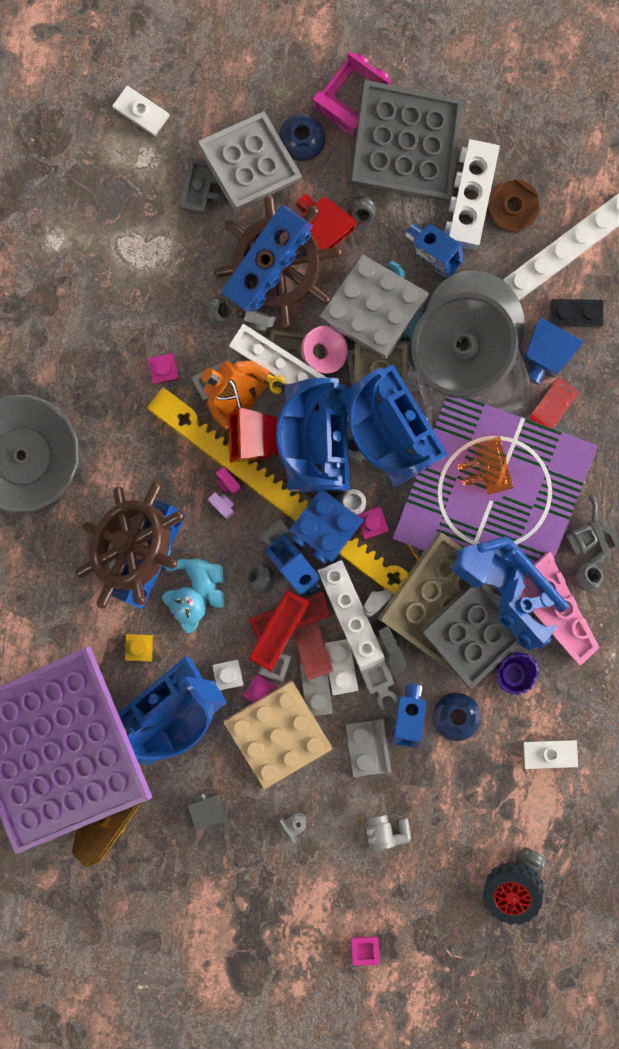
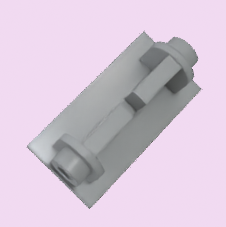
(292, 826)

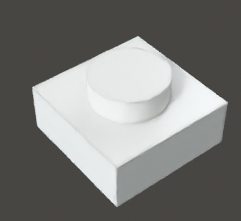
(228, 675)

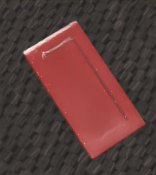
(554, 403)
(312, 651)

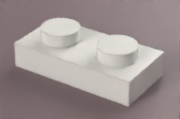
(343, 677)

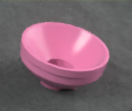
(334, 345)

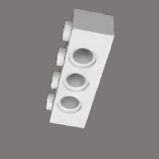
(484, 156)
(350, 616)

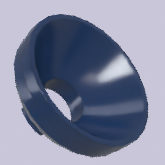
(302, 149)
(446, 706)

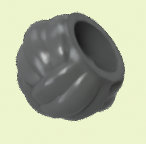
(362, 209)
(216, 310)
(589, 577)
(260, 578)
(531, 859)

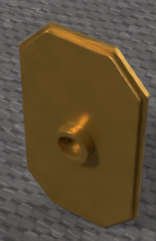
(97, 838)

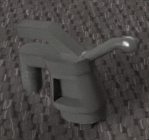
(587, 536)

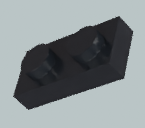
(576, 312)

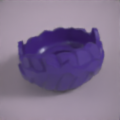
(517, 673)

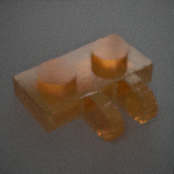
(492, 464)

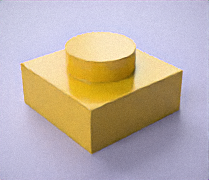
(138, 647)

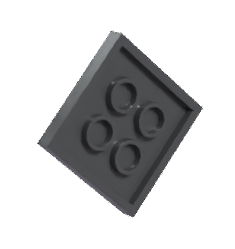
(470, 634)

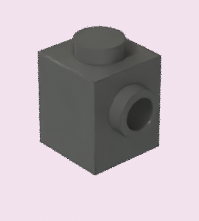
(205, 811)

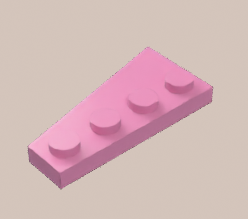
(572, 628)

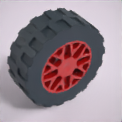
(513, 893)

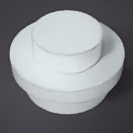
(354, 501)

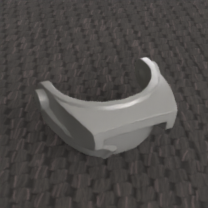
(375, 604)

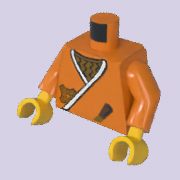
(236, 387)

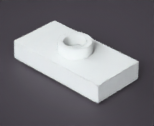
(141, 111)
(550, 754)

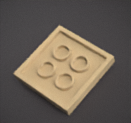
(278, 734)

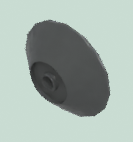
(50, 448)

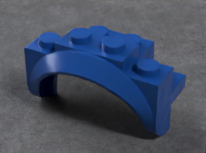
(392, 427)
(314, 438)
(176, 710)

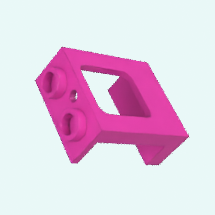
(334, 109)

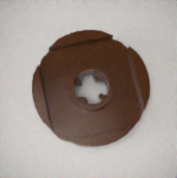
(499, 209)

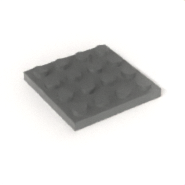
(406, 141)

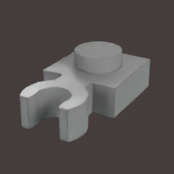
(378, 680)

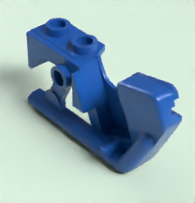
(504, 566)

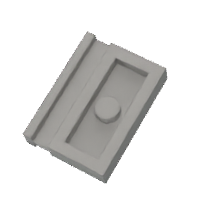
(368, 748)

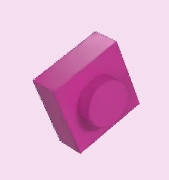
(163, 369)
(227, 482)
(373, 524)
(258, 688)
(365, 950)

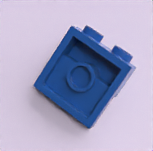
(325, 527)

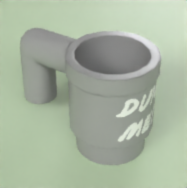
(380, 833)

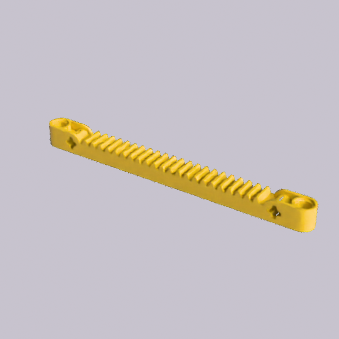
(171, 409)

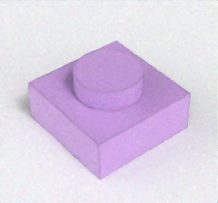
(222, 505)

